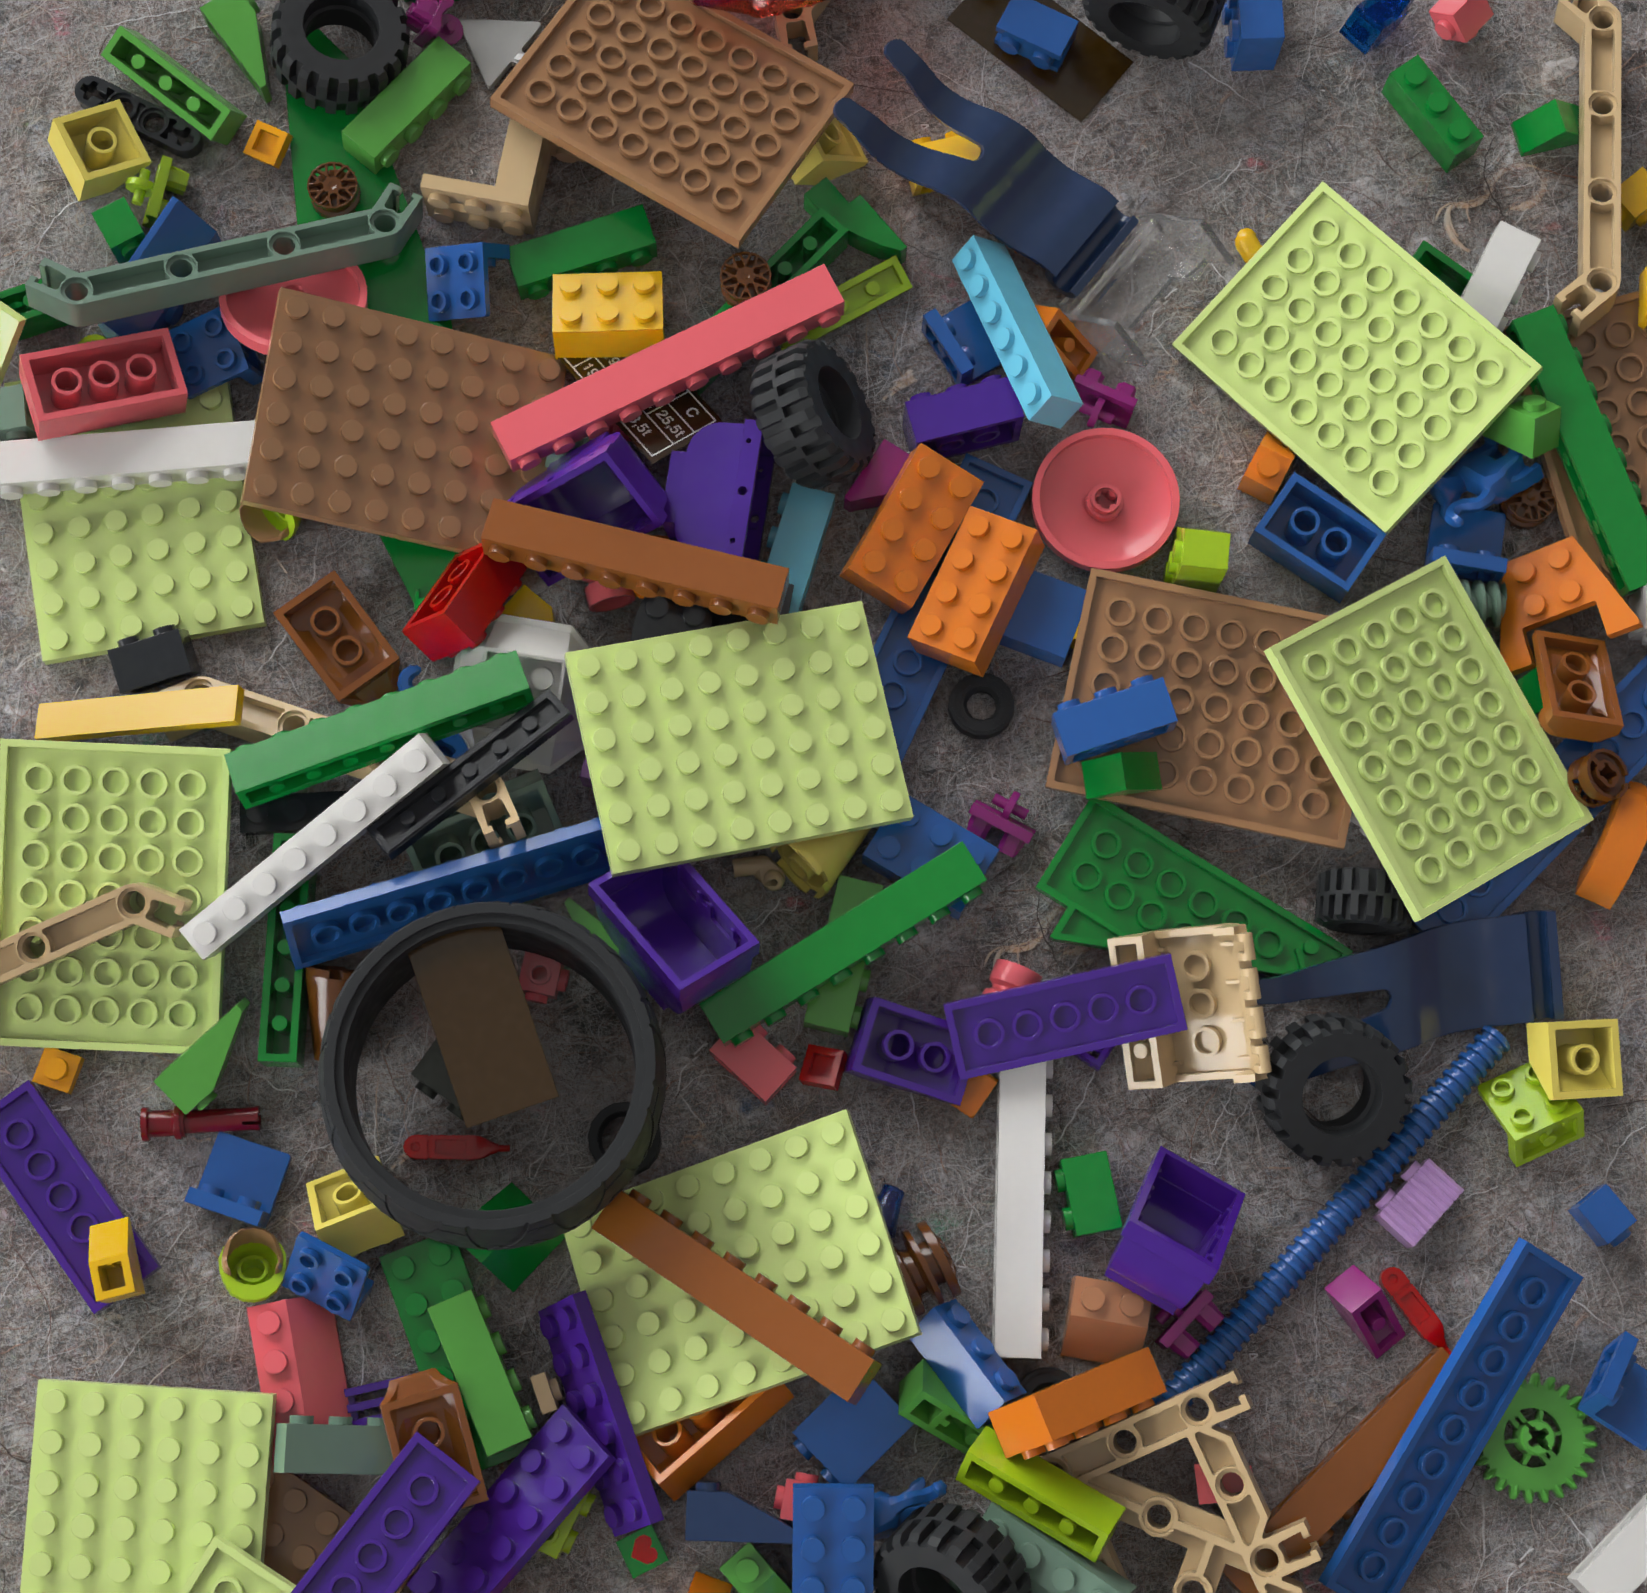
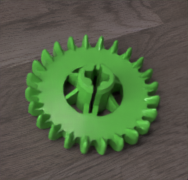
(1558, 1466)

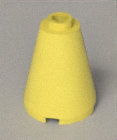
(818, 861)

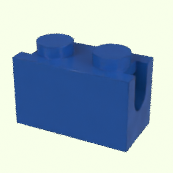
(1036, 33)

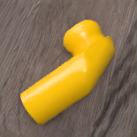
(1247, 243)

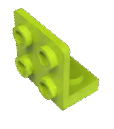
(1528, 1115)

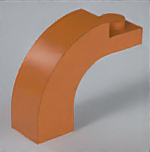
(1617, 849)

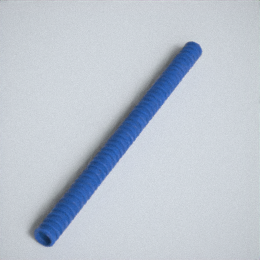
(1339, 1213)

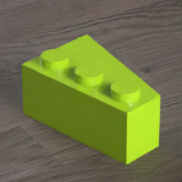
(1197, 558)

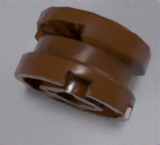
(333, 190)
(744, 278)
(1530, 506)
(1600, 776)

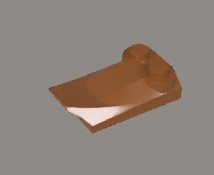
(341, 642)
(1576, 687)
(435, 1409)

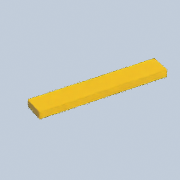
(140, 714)

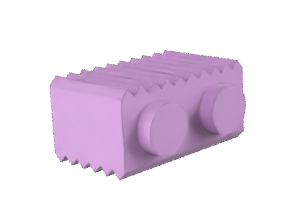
(1417, 1202)

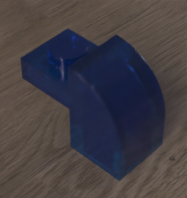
(1374, 22)

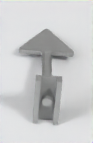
(498, 44)

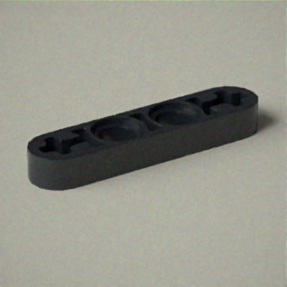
(140, 114)

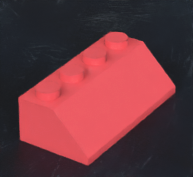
(299, 1359)

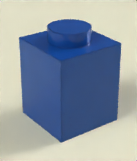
(1603, 1216)

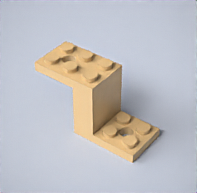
(517, 192)

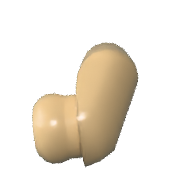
(762, 868)

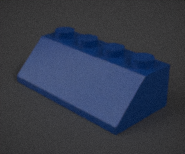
(173, 231)

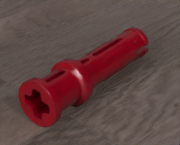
(177, 1124)

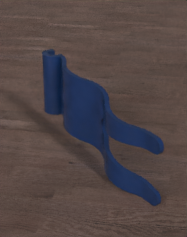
(1010, 189)
(1442, 979)

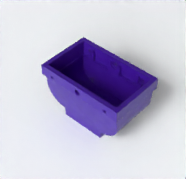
(599, 484)
(719, 489)
(674, 933)
(1174, 1232)

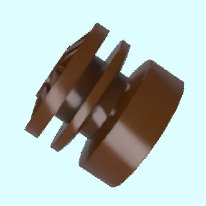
(927, 1267)

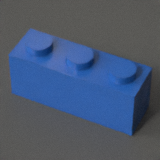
(966, 1362)

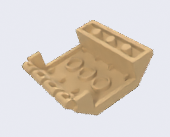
(1218, 1003)

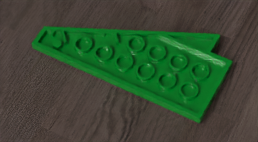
(1134, 880)

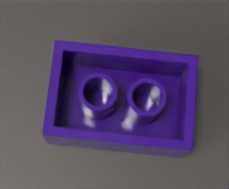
(964, 417)

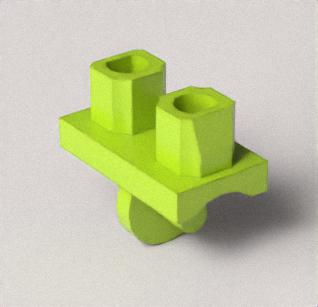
(166, 178)

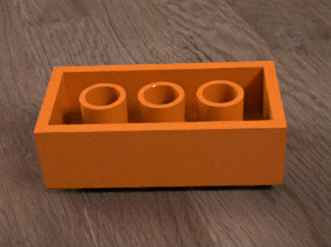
(911, 529)
(976, 591)
(1078, 1405)

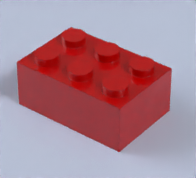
(463, 603)

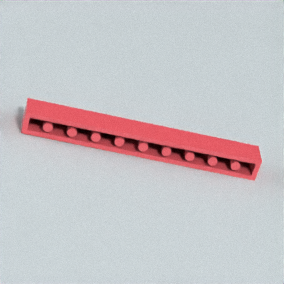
(668, 368)

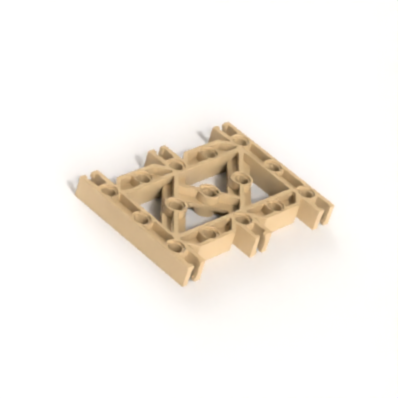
(1209, 1538)

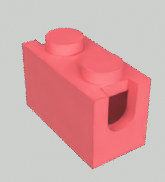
(757, 1064)

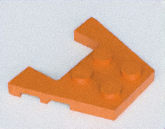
(1553, 586)

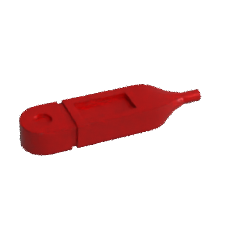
(451, 1147)
(1413, 1307)

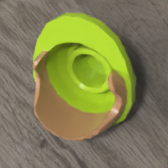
(268, 525)
(252, 1264)

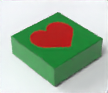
(642, 1551)

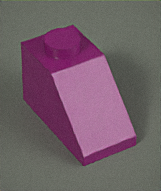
(876, 478)
(1365, 1310)

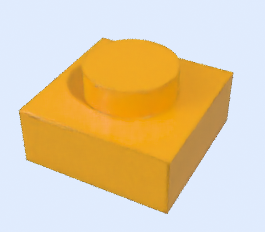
(268, 144)
(58, 1070)

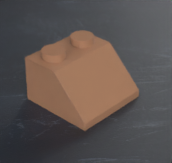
(1103, 1320)

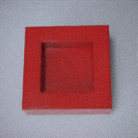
(823, 1067)

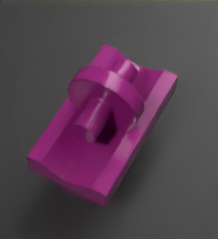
(429, 21)
(1103, 402)
(1016, 832)
(1175, 1335)

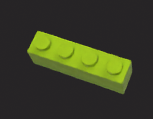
(1041, 1495)

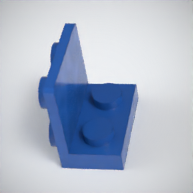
(460, 279)
(960, 343)
(212, 354)
(1471, 548)
(241, 1180)
(327, 1276)
(1619, 1392)

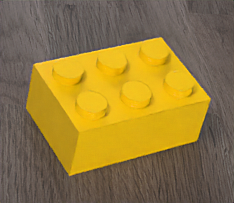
(606, 313)

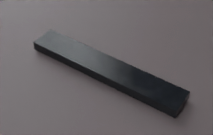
(469, 774)

